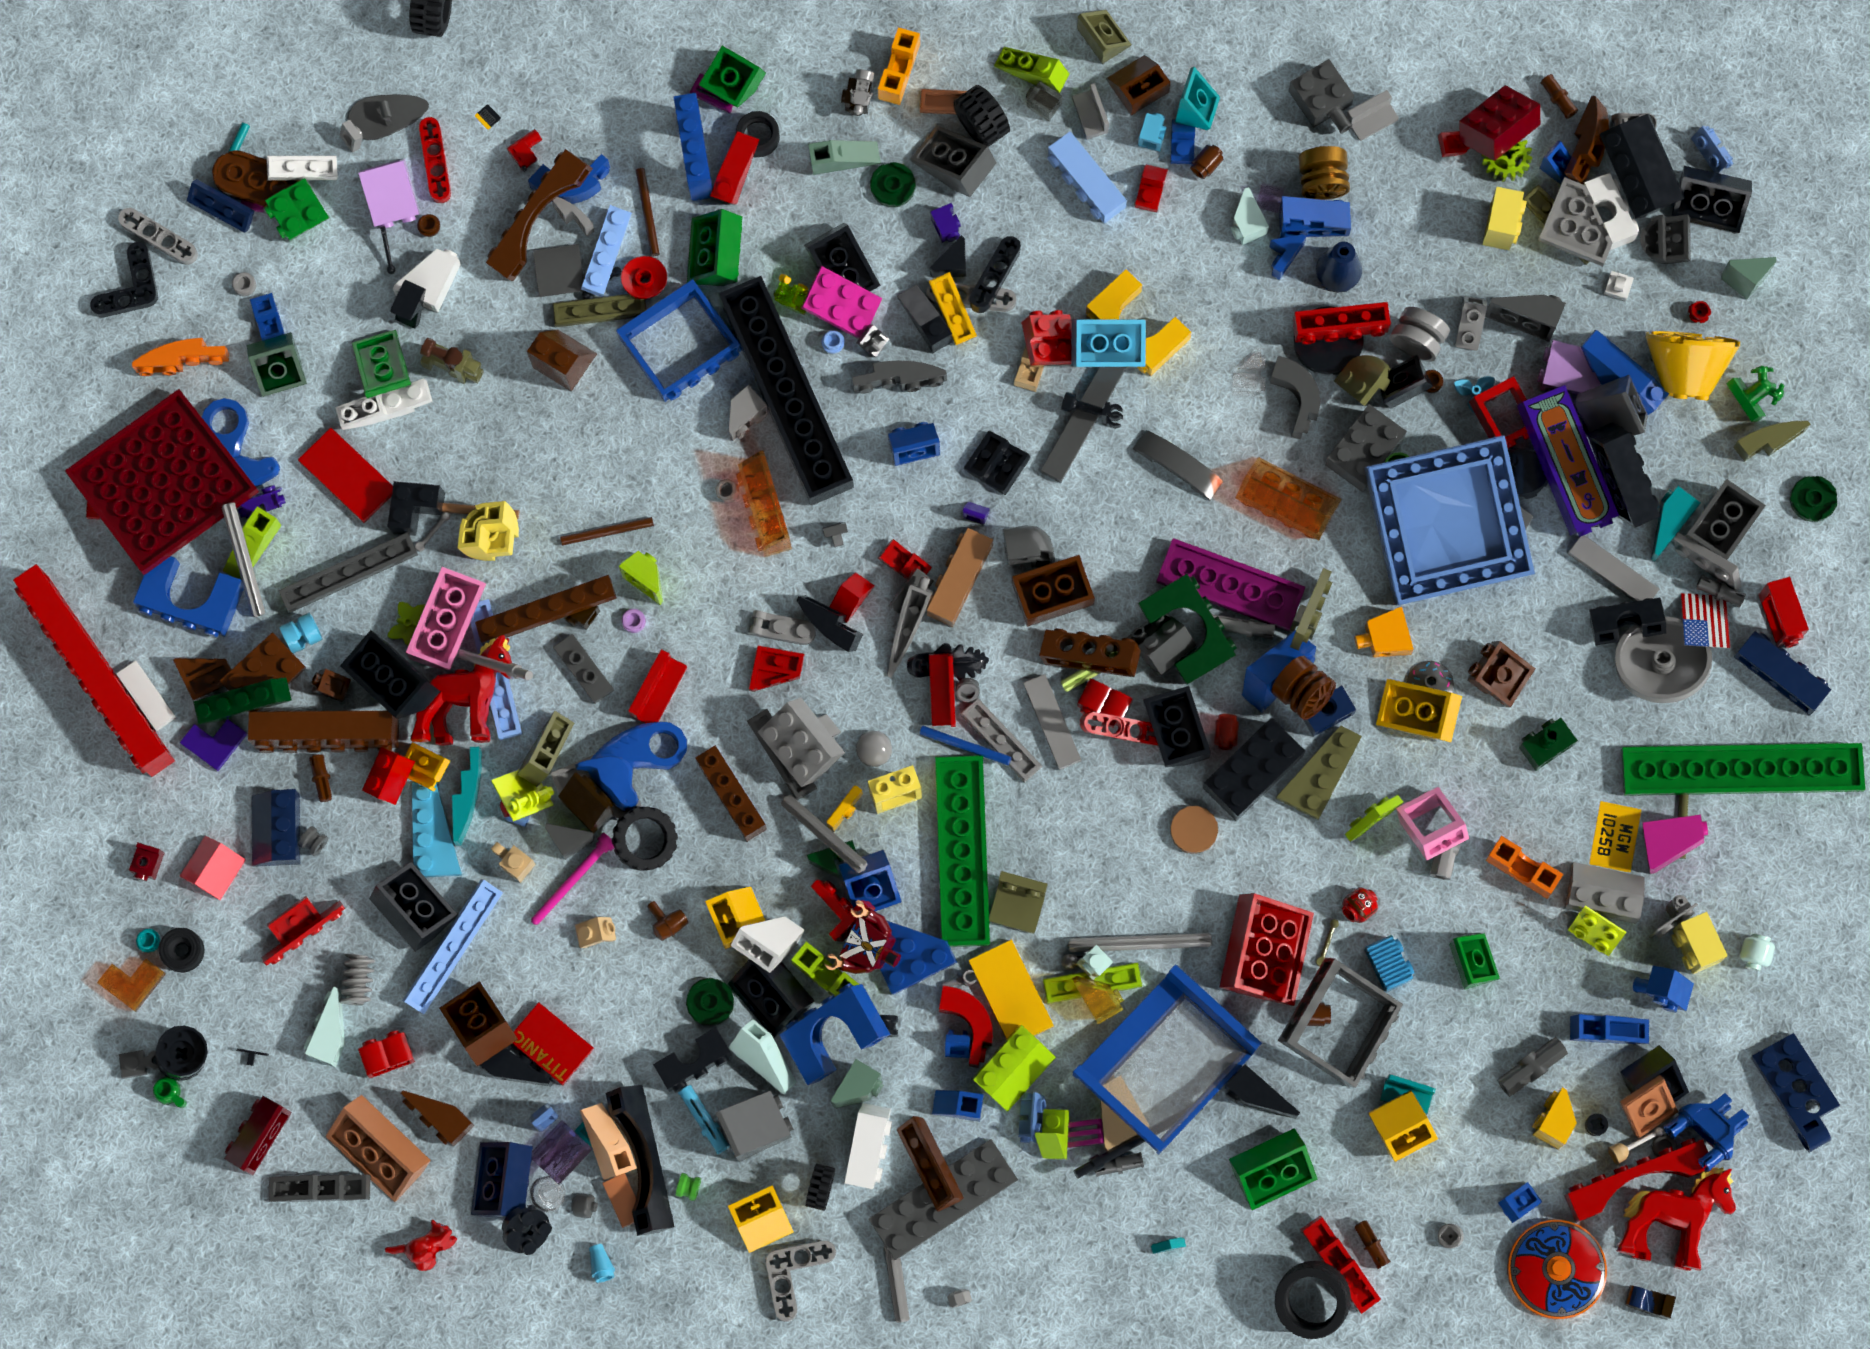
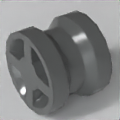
(313, 841)

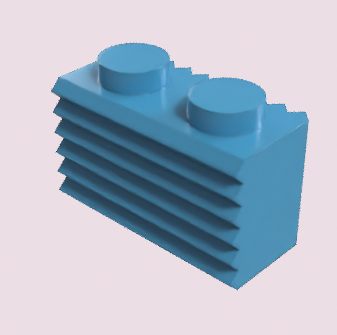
(1389, 963)

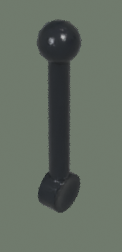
(390, 269)
(616, 272)

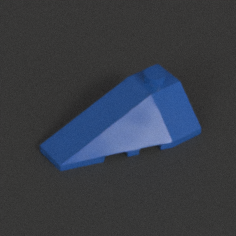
(1612, 363)

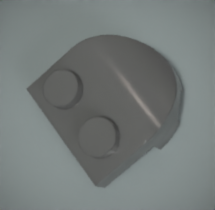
(1667, 239)

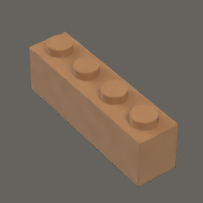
(959, 577)

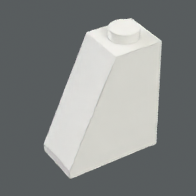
(434, 275)
(768, 941)

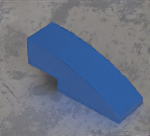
(1609, 1029)

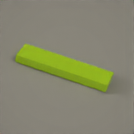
(1119, 977)

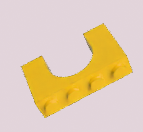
(1159, 346)

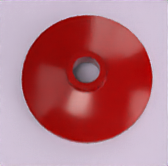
(642, 268)

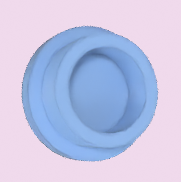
(833, 342)

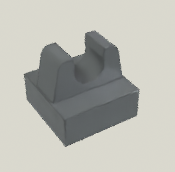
(872, 340)
(835, 531)

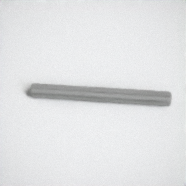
(1141, 942)

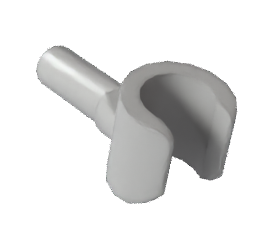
(961, 980)

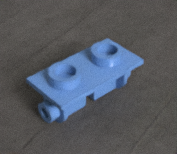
(1707, 142)
(1031, 1106)

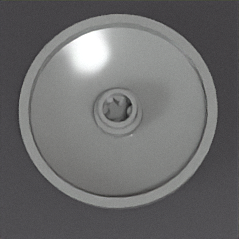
(1662, 665)

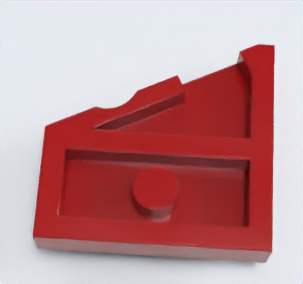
(775, 667)

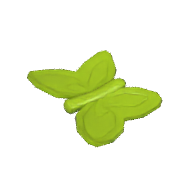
(407, 623)

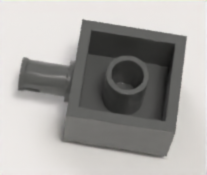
(1323, 95)

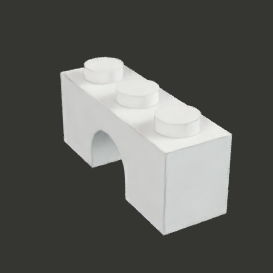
(1605, 193)

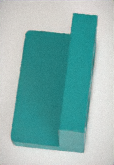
(1396, 1086)

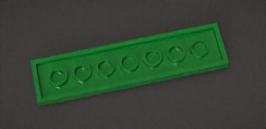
(962, 851)

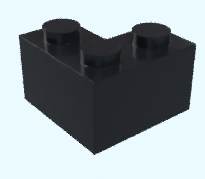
(409, 501)

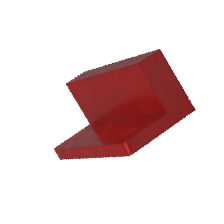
(657, 688)
(942, 689)

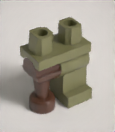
(451, 360)

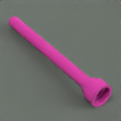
(603, 845)

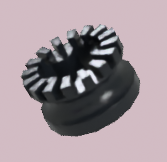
(1604, 1122)

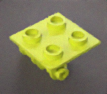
(521, 796)
(1596, 930)

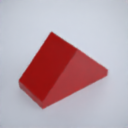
(851, 595)

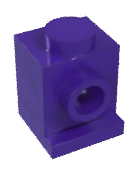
(946, 223)

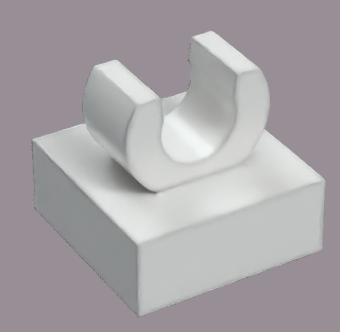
(1618, 286)

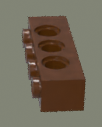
(1122, 664)
(731, 793)

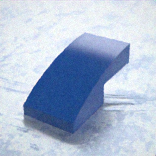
(267, 316)

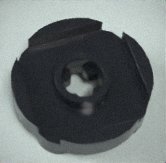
(531, 1240)

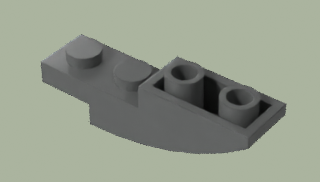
(909, 374)

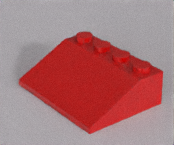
(1266, 949)

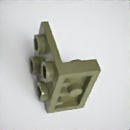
(1018, 902)

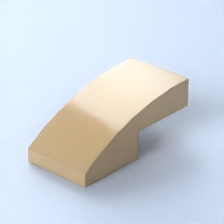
(1028, 375)

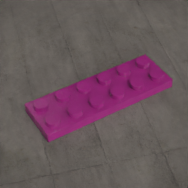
(1234, 584)

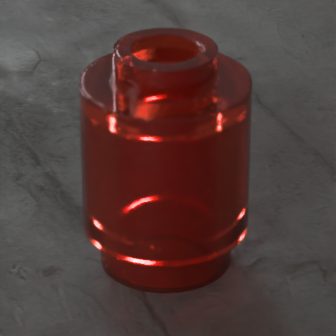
(1226, 731)

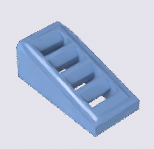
(543, 1117)

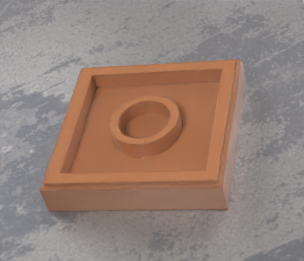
(1649, 1106)

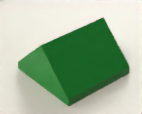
(1474, 960)

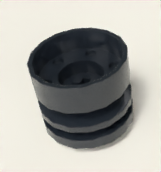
(181, 1039)

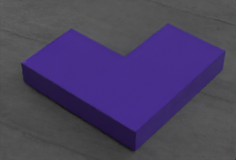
(214, 749)

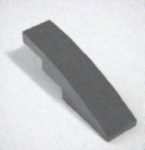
(319, 1188)

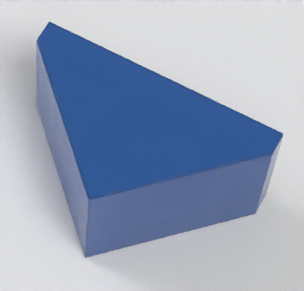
(1555, 162)

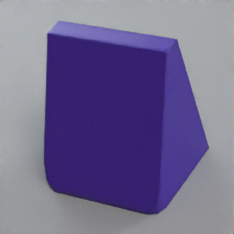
(975, 513)

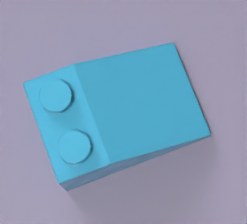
(1108, 343)

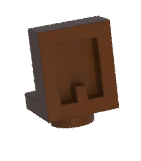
(330, 684)

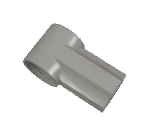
(1443, 863)

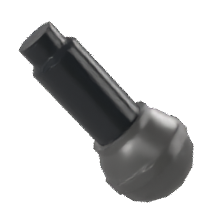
(1069, 961)

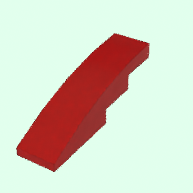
(1334, 1253)

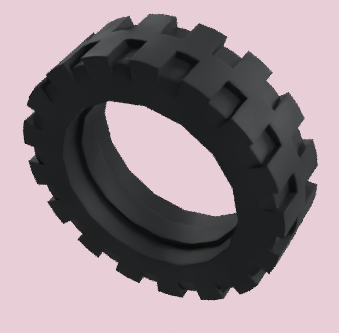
(622, 850)

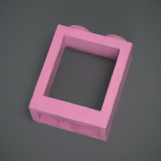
(1432, 844)

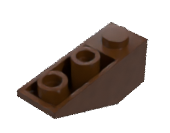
(444, 1117)

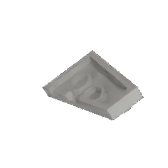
(1709, 561)

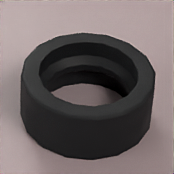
(761, 117)

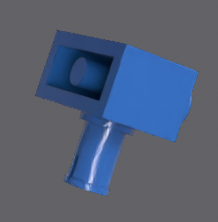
(1666, 988)

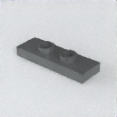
(583, 668)

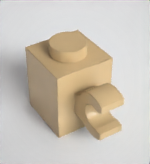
(514, 861)

